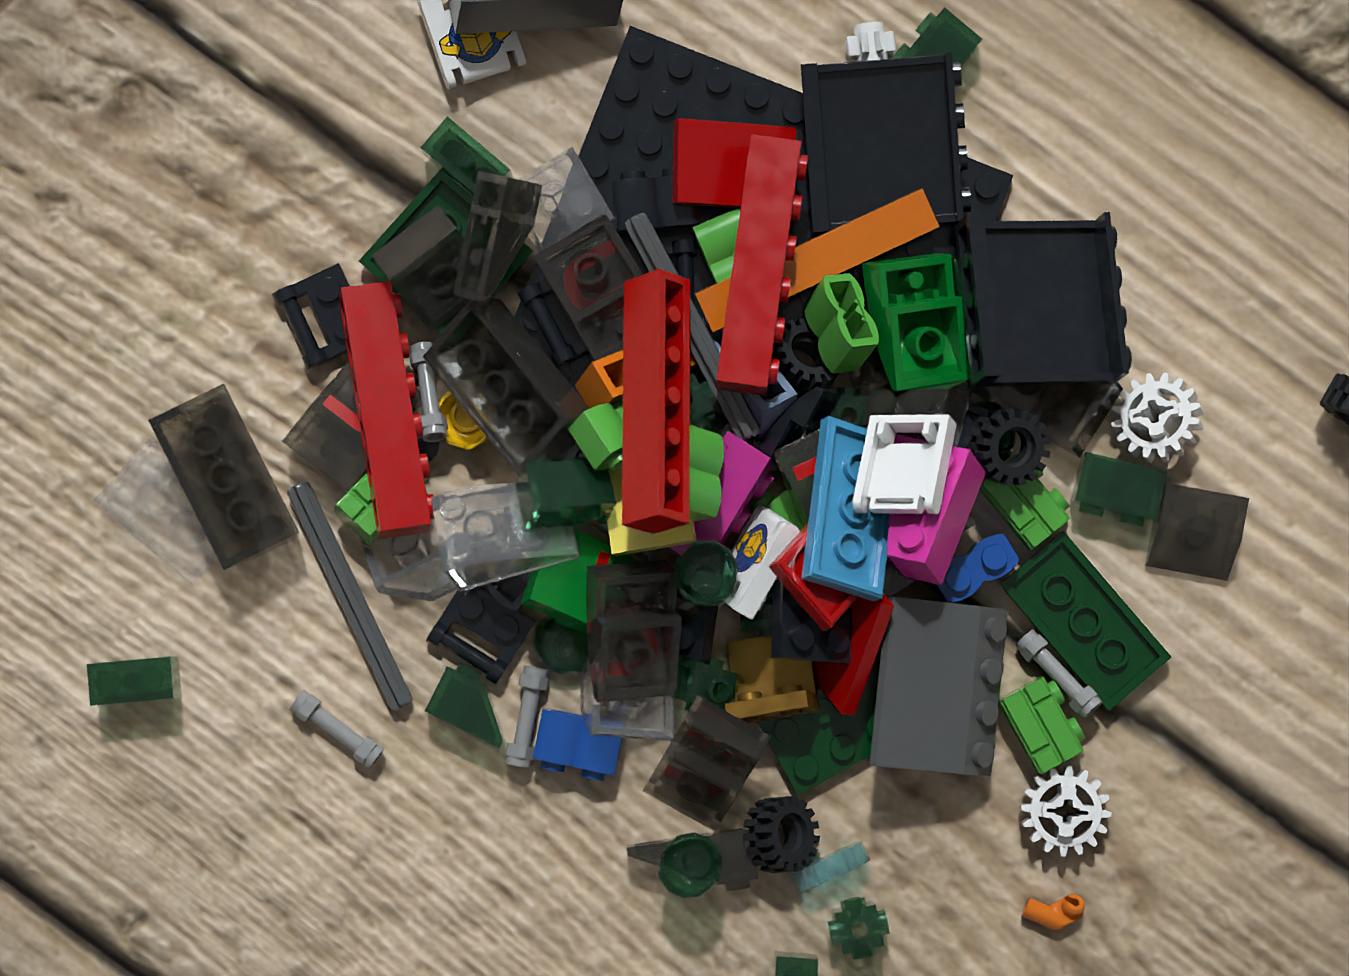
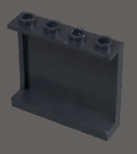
(882, 135)
(1042, 302)

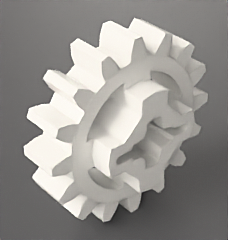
(1141, 410)
(1065, 830)

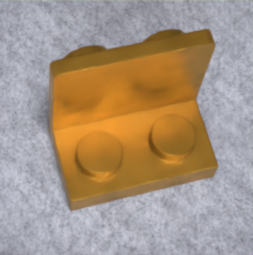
(767, 685)

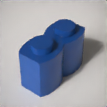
(983, 561)
(567, 742)

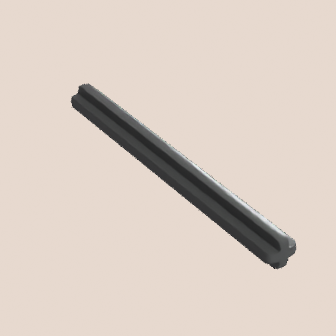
(701, 343)
(349, 595)

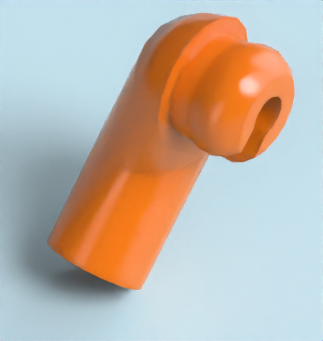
(1056, 915)

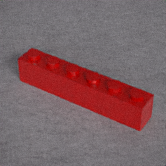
(758, 265)
(656, 402)
(385, 409)

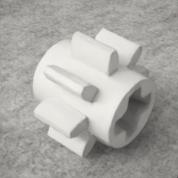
(870, 42)

